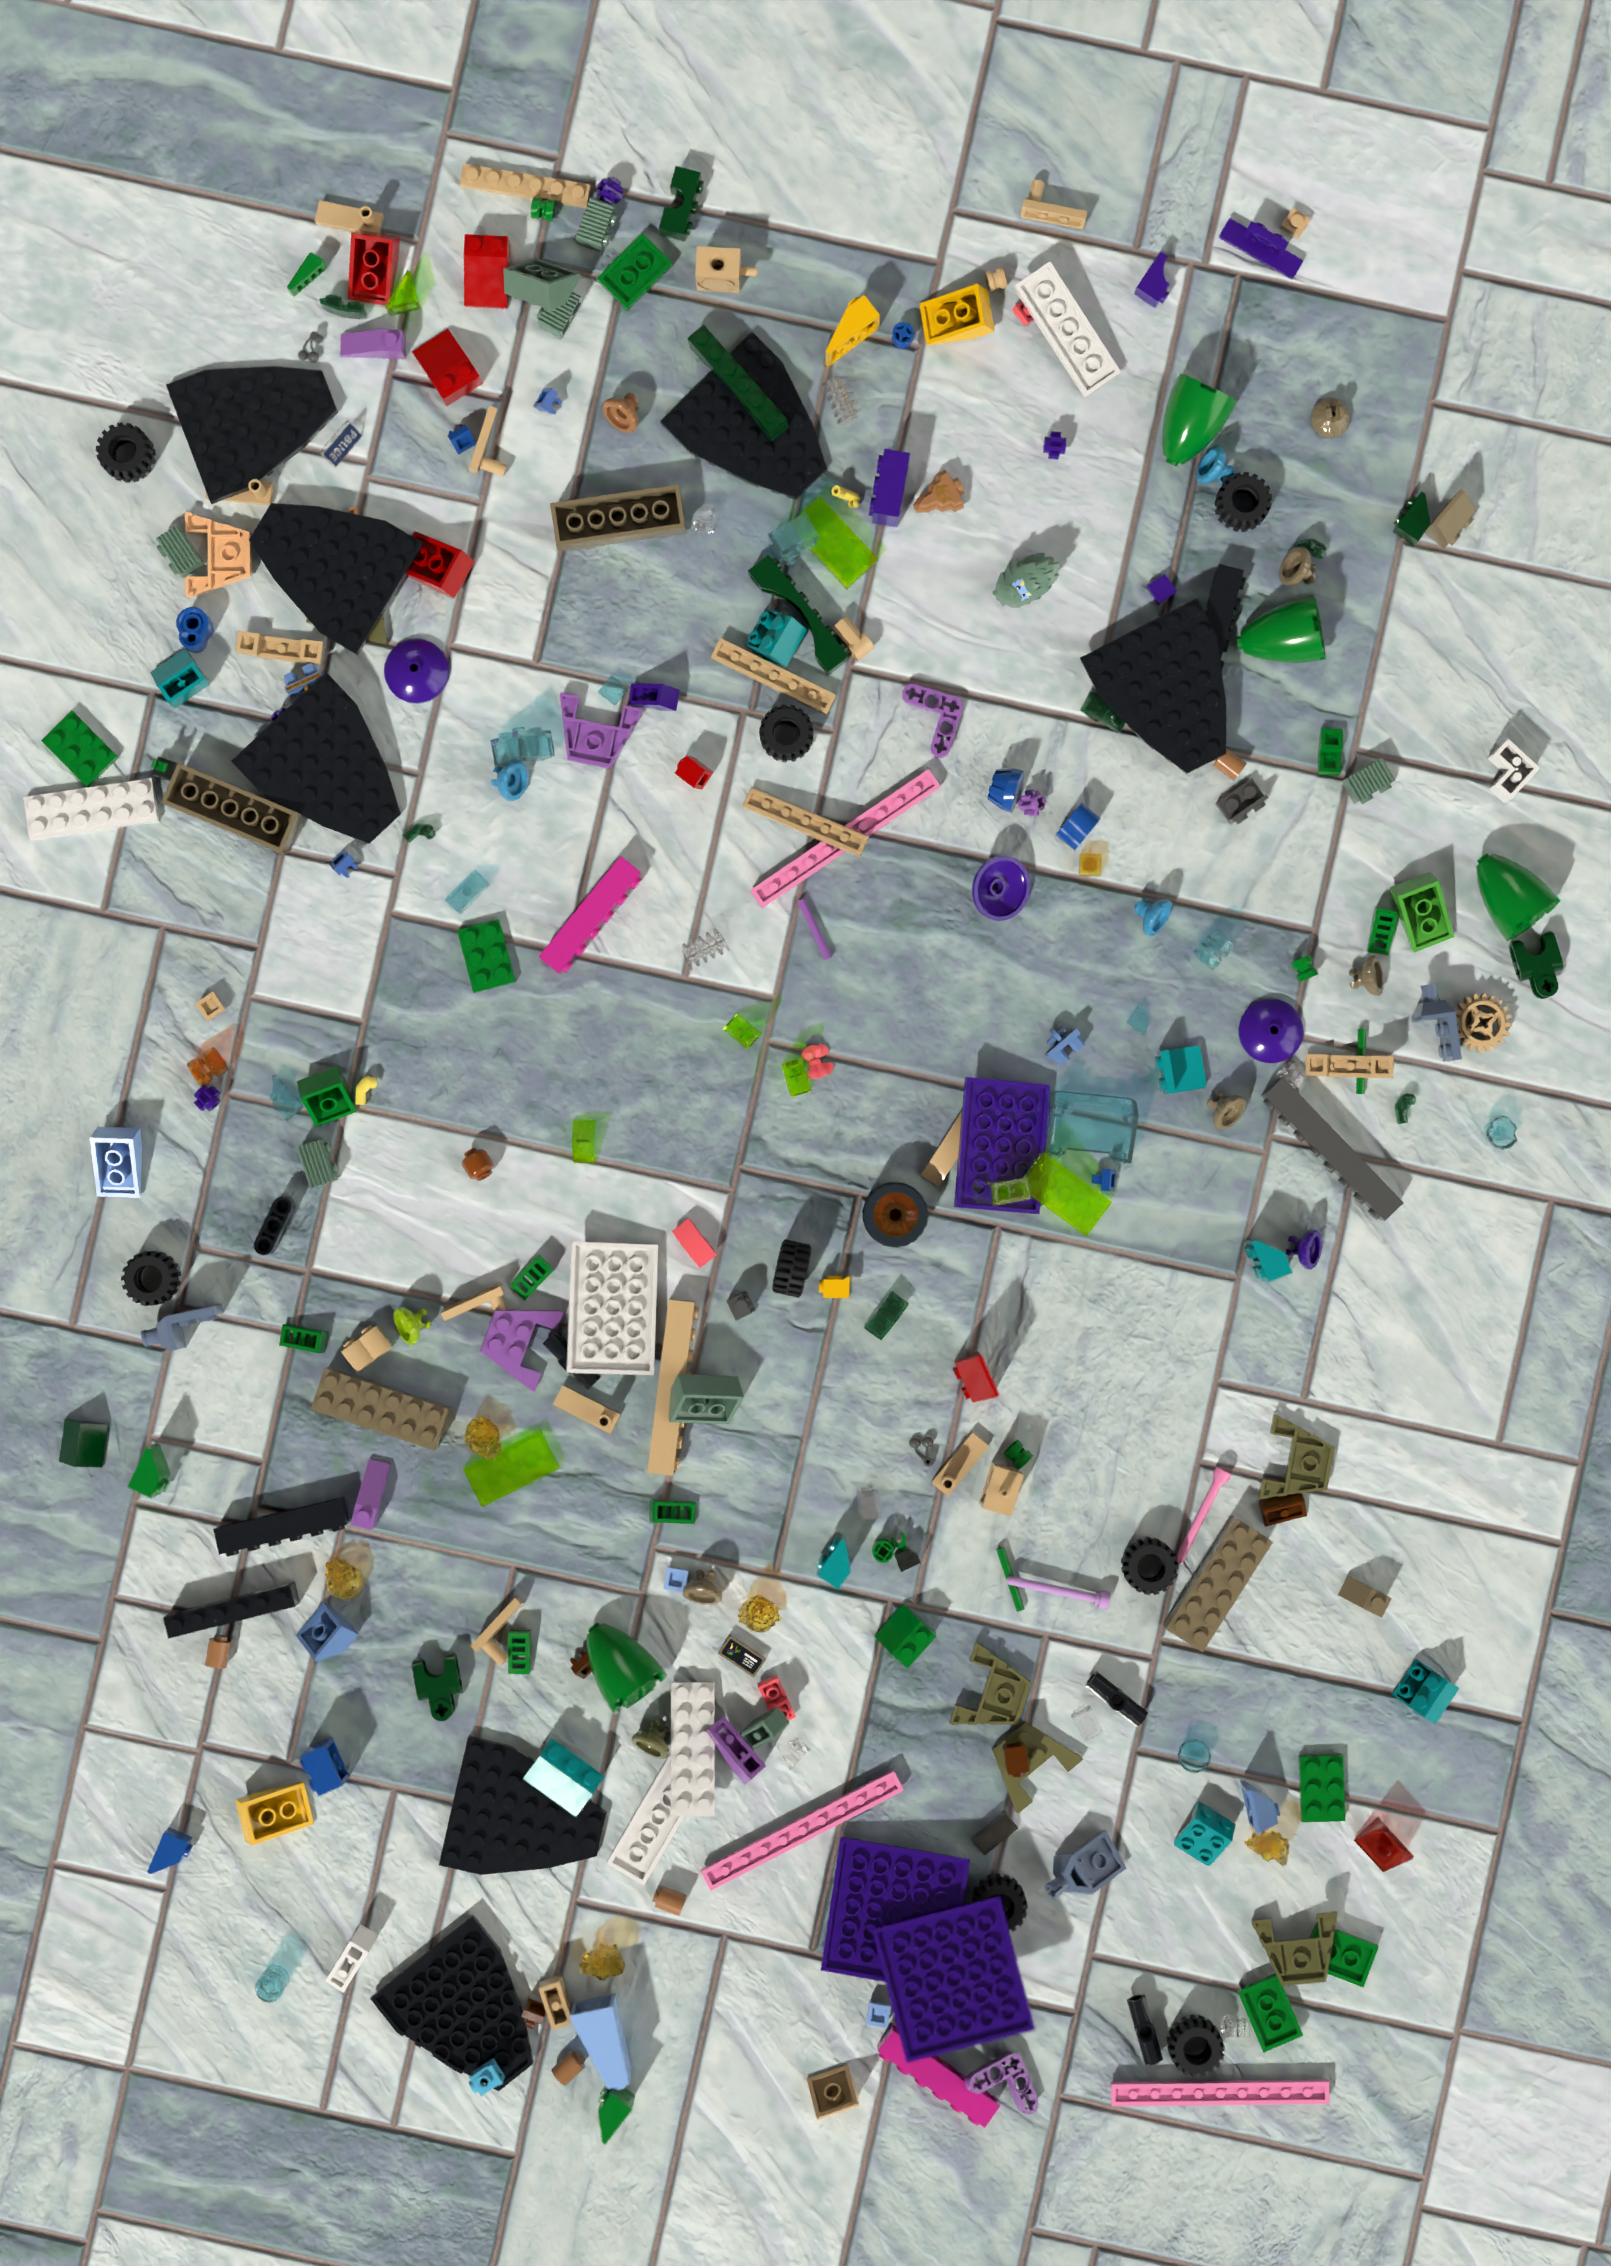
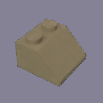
(1451, 519)

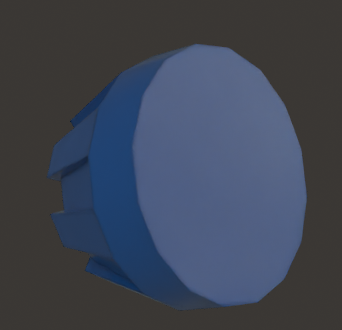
(1006, 788)

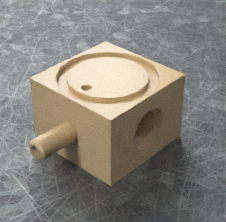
(720, 269)
(1001, 1489)

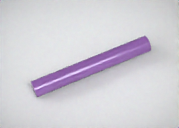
(814, 929)

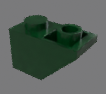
(1415, 521)

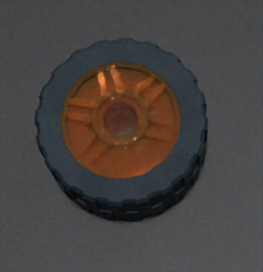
(907, 1227)

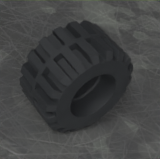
(117, 437)
(1248, 485)
(791, 715)
(791, 1268)
(133, 1282)
(1162, 1579)
(1005, 1886)
(1195, 2063)

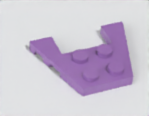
(592, 741)
(509, 1337)

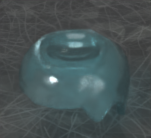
(1500, 1132)
(1194, 1756)

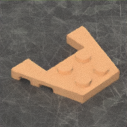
(227, 555)

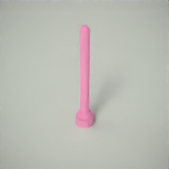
(1220, 1477)

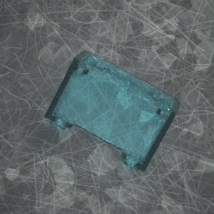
(1091, 1125)

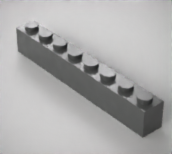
(1332, 1149)

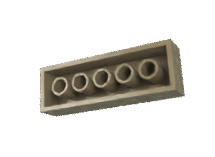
(618, 518)
(232, 809)
(381, 1408)
(1217, 1583)

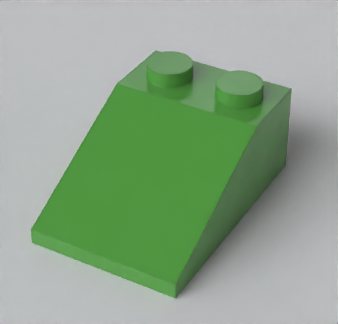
(1422, 911)

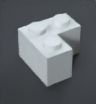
(1516, 770)

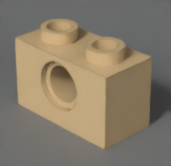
(556, 2001)

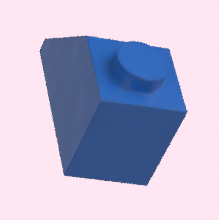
(171, 1850)

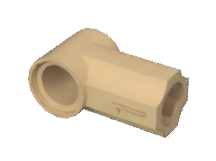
(856, 642)

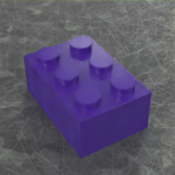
(889, 487)

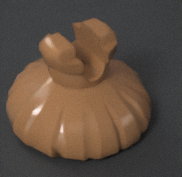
(622, 412)

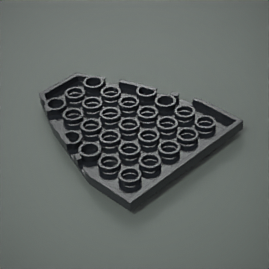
(248, 421)
(721, 431)
(335, 566)
(1167, 685)
(323, 764)
(508, 1824)
(460, 2005)

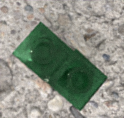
(336, 306)
(1100, 711)
(886, 1316)

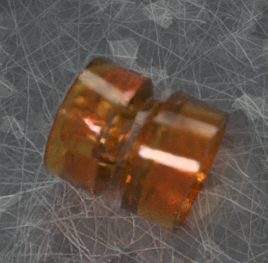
(214, 1063)

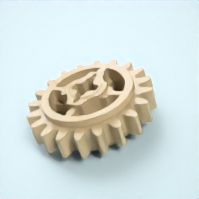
(1486, 1028)

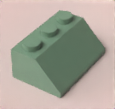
(540, 283)
(704, 1399)

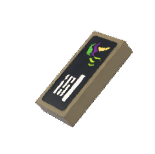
(742, 1656)

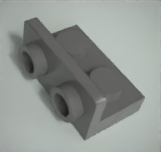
(1241, 801)

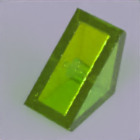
(404, 297)
(742, 1032)
(796, 1077)
(583, 1141)
(1010, 1191)

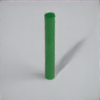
(1361, 1051)
(1008, 1572)

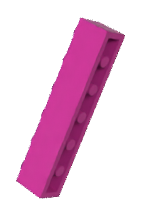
(590, 915)
(941, 2078)

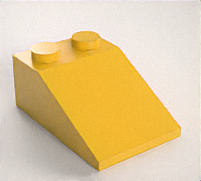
(957, 316)
(856, 325)
(273, 1812)

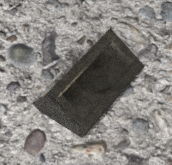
(994, 1833)

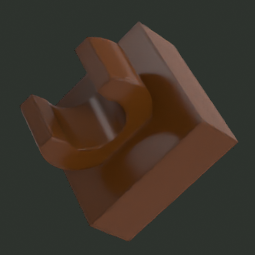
(582, 1666)
(533, 2012)

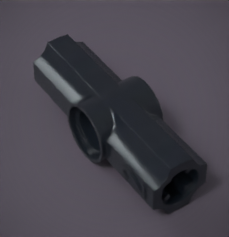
(558, 1347)
(1106, 1690)
(1148, 2041)

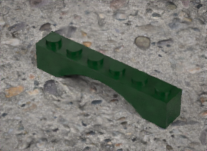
(755, 401)
(771, 580)

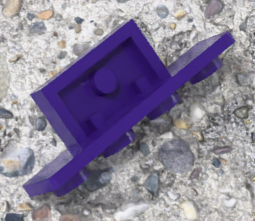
(1262, 246)

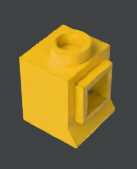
(834, 1287)

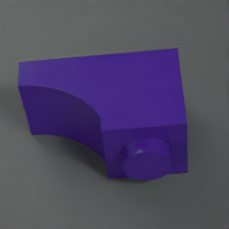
(1154, 285)
(654, 696)

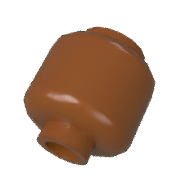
(477, 1164)

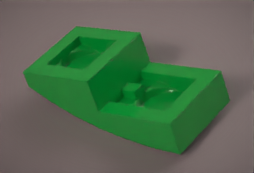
(1330, 751)

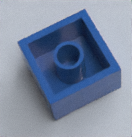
(324, 1767)

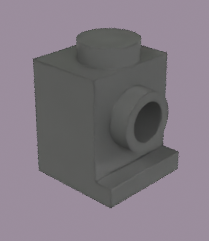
(741, 1305)

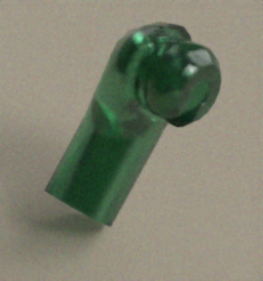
(1313, 545)
(420, 830)
(1402, 1106)

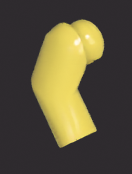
(847, 495)
(362, 1087)

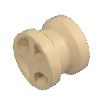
(995, 279)

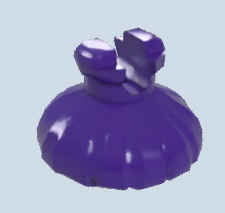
(1307, 1248)

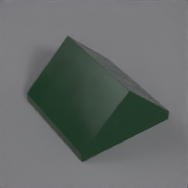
(83, 1443)

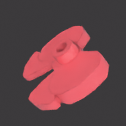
(816, 1068)

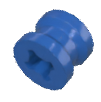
(903, 330)

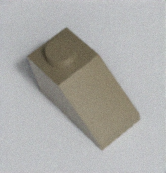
(1364, 1596)

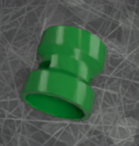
(543, 208)
(1304, 968)
(1017, 1454)
(882, 1550)

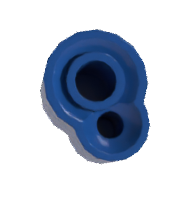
(194, 629)
(1078, 826)

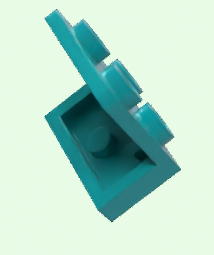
(1180, 1070)
(1205, 1834)

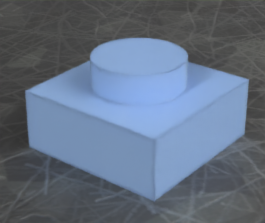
(675, 1579)
(878, 2014)

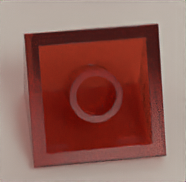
(1382, 1846)

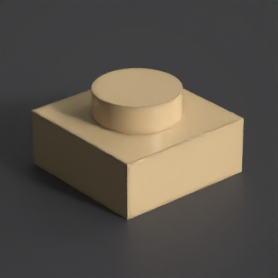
(1295, 223)
(210, 1006)

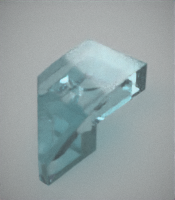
(284, 1099)

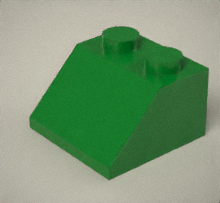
(326, 1096)
(151, 1473)
(905, 1636)
(613, 2110)

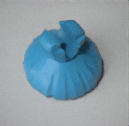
(1214, 466)
(511, 780)
(1153, 915)

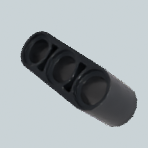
(266, 1232)

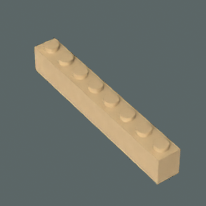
(674, 1361)

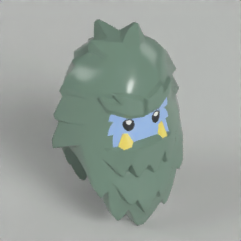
(1026, 580)

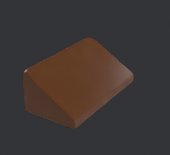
(1282, 1508)

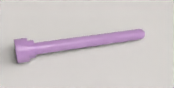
(1100, 1598)

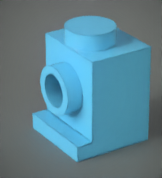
(491, 2072)

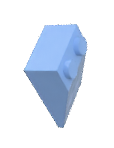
(117, 1161)

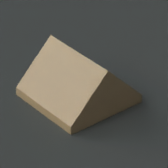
(833, 2092)

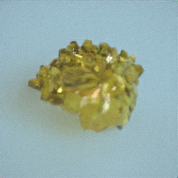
(483, 1437)
(343, 1579)
(759, 1614)
(1270, 1846)
(603, 1962)

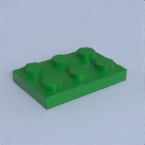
(634, 271)
(80, 748)
(486, 956)
(1321, 1788)
(1350, 1956)
(1270, 2012)

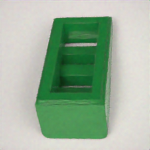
(308, 271)
(1391, 927)
(544, 1264)
(317, 1340)
(664, 1503)
(519, 1634)

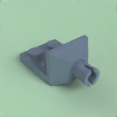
(1447, 1028)
(170, 1331)
(1086, 1867)

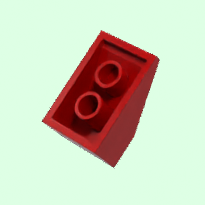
(372, 266)
(483, 270)
(447, 367)
(440, 566)
(975, 1377)

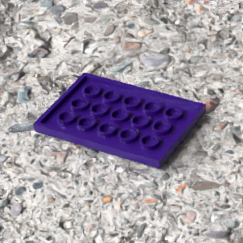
(999, 1139)

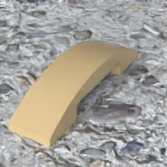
(279, 648)
(1349, 1066)
(944, 1156)

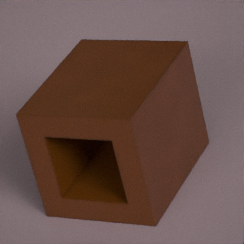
(1016, 1759)

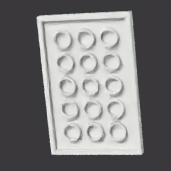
(612, 1308)

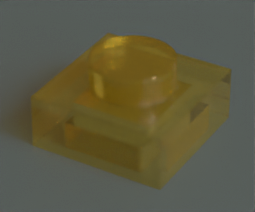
(1090, 865)

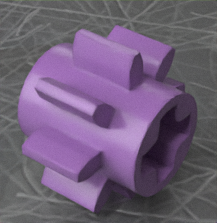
(1031, 802)

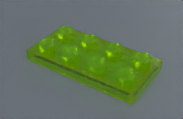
(838, 545)
(1066, 1194)
(512, 1469)

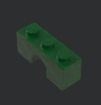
(676, 222)

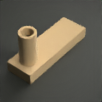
(1049, 213)
(348, 217)
(478, 460)
(259, 494)
(491, 1294)
(586, 1409)
(960, 1464)
(485, 1640)

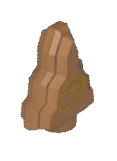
(941, 495)

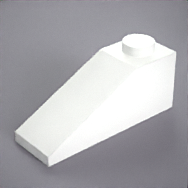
(351, 1958)

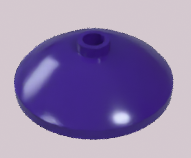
(425, 682)
(1010, 889)
(1256, 1035)

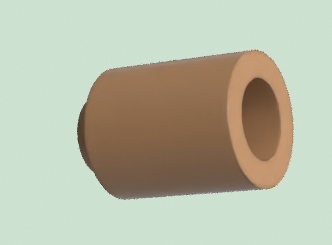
(1230, 764)
(218, 1652)
(669, 1900)
(569, 2067)

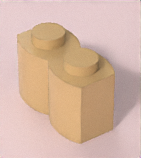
(367, 1348)

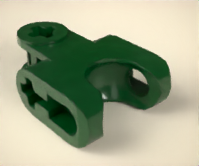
(1538, 968)
(438, 1688)

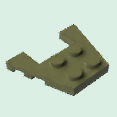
(1307, 1463)
(1002, 1695)
(1039, 1749)
(1299, 1959)

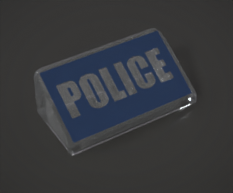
(341, 443)

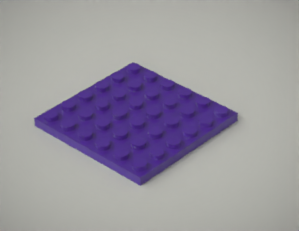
(880, 1887)
(953, 1979)

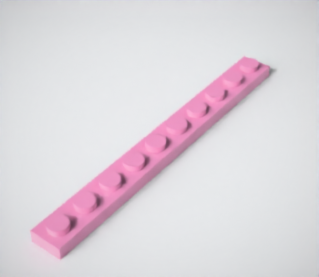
(866, 823)
(802, 1830)
(1219, 2092)

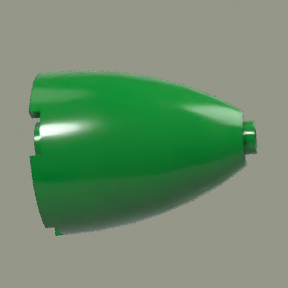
(1193, 418)
(1286, 633)
(1512, 895)
(621, 1666)

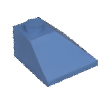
(326, 1633)
(1260, 1808)

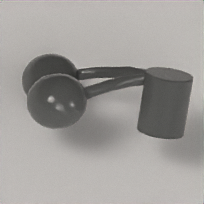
(312, 356)
(926, 1442)

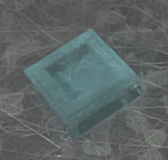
(613, 690)

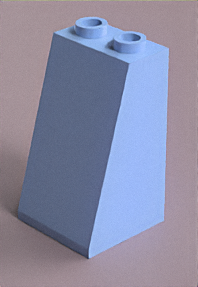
(603, 2036)

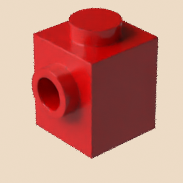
(693, 772)

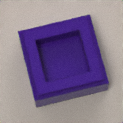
(1161, 589)

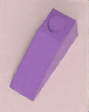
(374, 344)
(370, 1495)
(735, 1750)

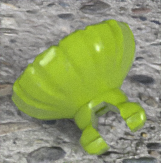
(409, 1324)

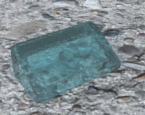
(467, 892)

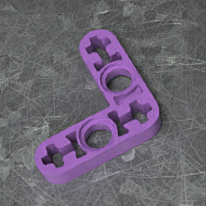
(945, 714)
(1008, 2073)

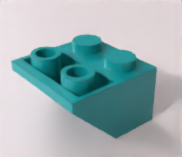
(776, 637)
(179, 678)
(1268, 1261)
(834, 1566)
(1425, 1691)

